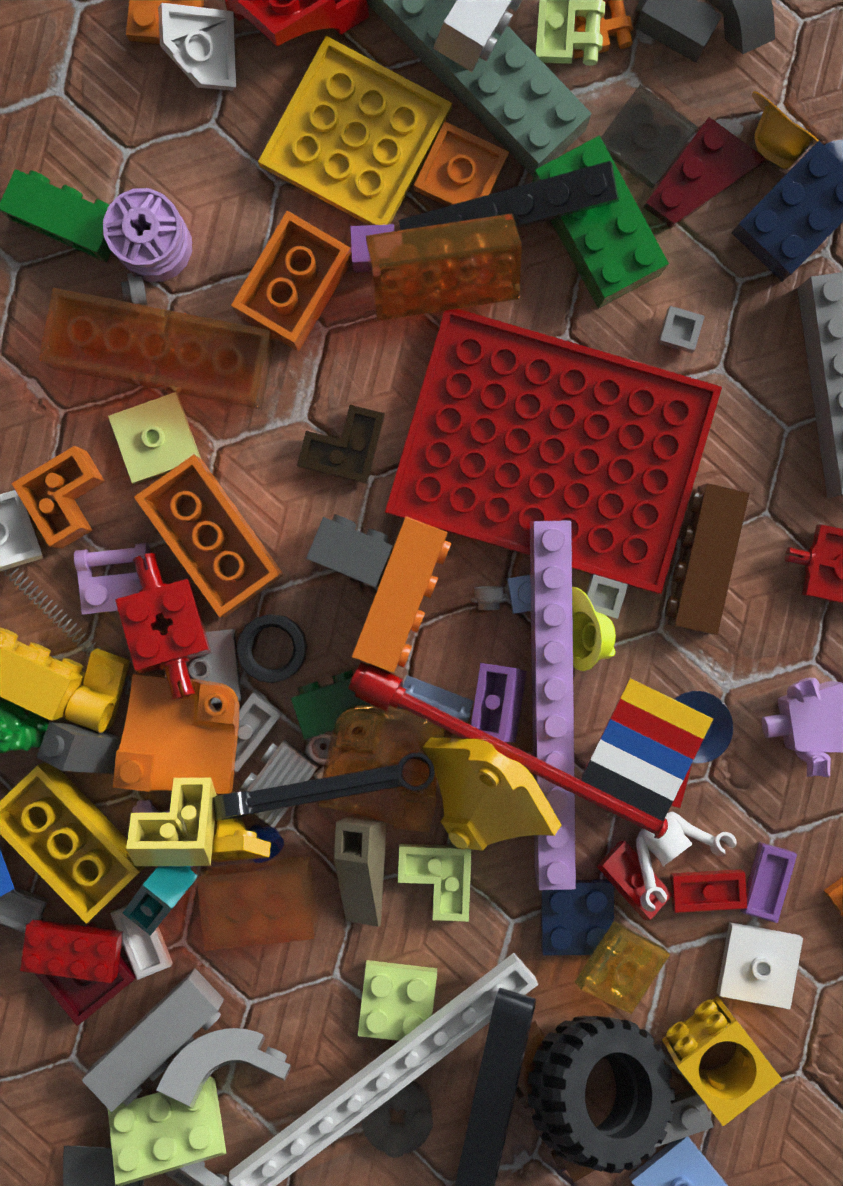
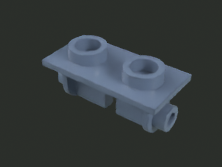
(439, 698)

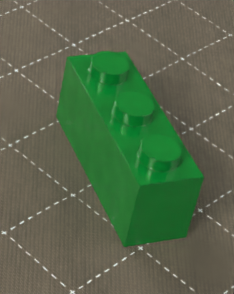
(56, 213)

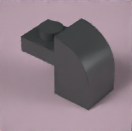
(747, 22)

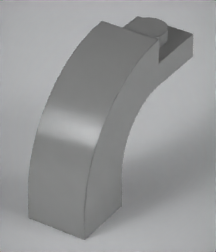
(208, 1053)

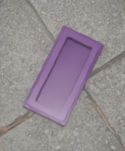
(769, 882)

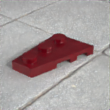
(703, 170)

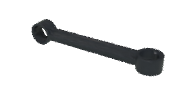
(250, 802)

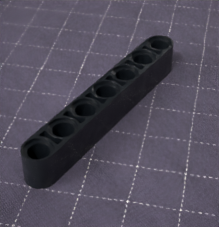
(495, 1089)

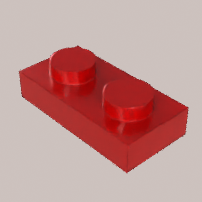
(624, 872)
(708, 890)

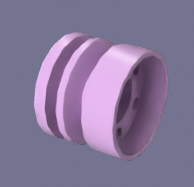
(159, 251)

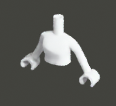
(668, 848)

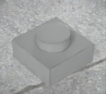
(681, 329)
(606, 595)

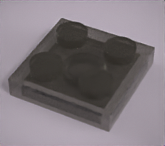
(647, 136)

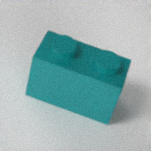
(159, 896)

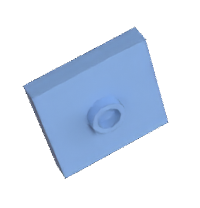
(677, 1165)

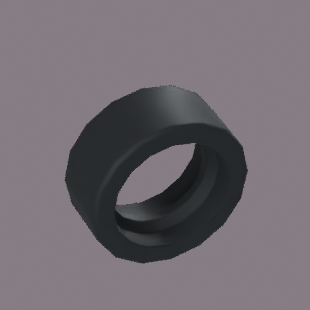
(245, 654)

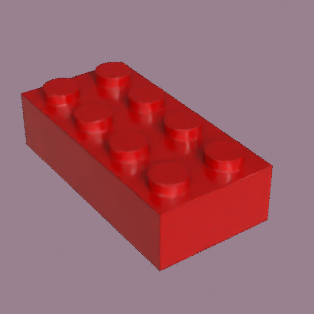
(71, 951)

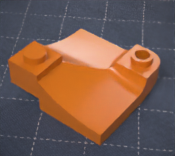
(178, 736)

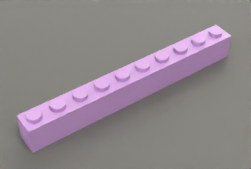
(553, 693)

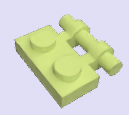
(557, 35)

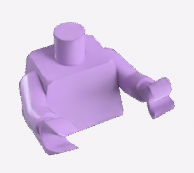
(810, 722)

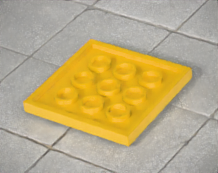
(355, 134)

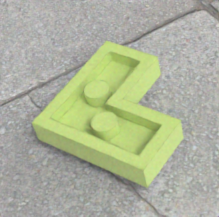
(445, 868)

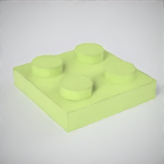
(395, 999)

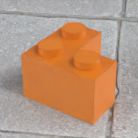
(51, 495)

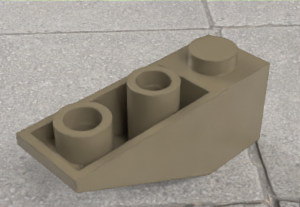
(360, 867)

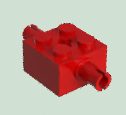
(141, 616)

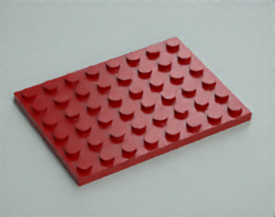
(553, 433)

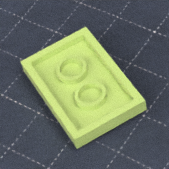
(164, 1134)

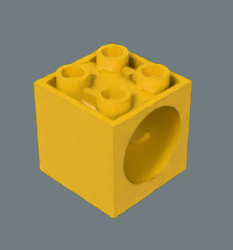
(736, 1084)

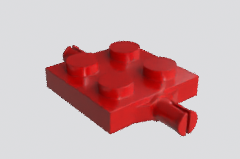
(822, 564)

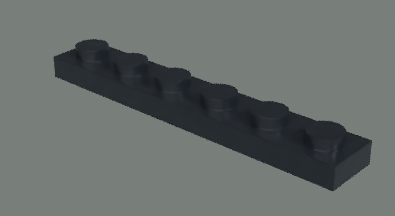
(533, 201)

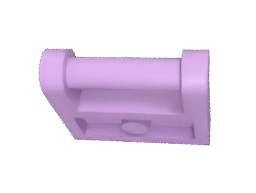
(100, 592)

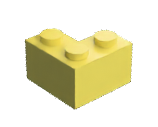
(180, 836)

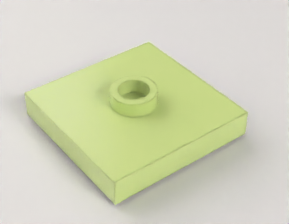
(153, 437)

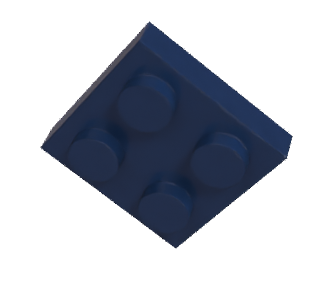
(576, 918)

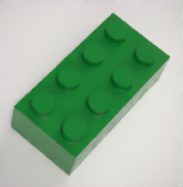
(609, 242)

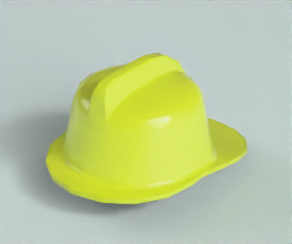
(592, 633)

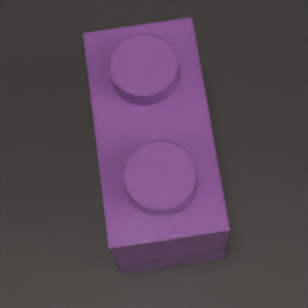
(498, 701)

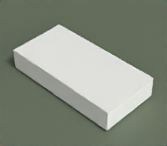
(145, 952)

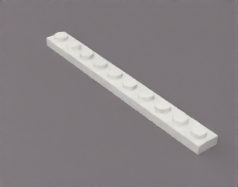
(382, 1078)

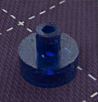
(270, 835)

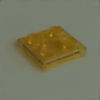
(622, 967)

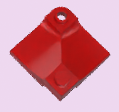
(290, 18)

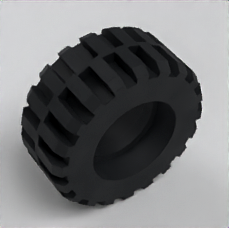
(640, 1100)

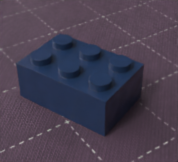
(796, 213)

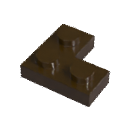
(352, 454)

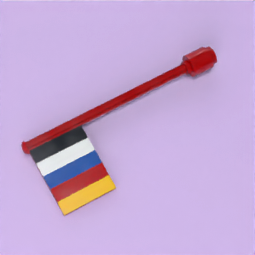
(634, 762)

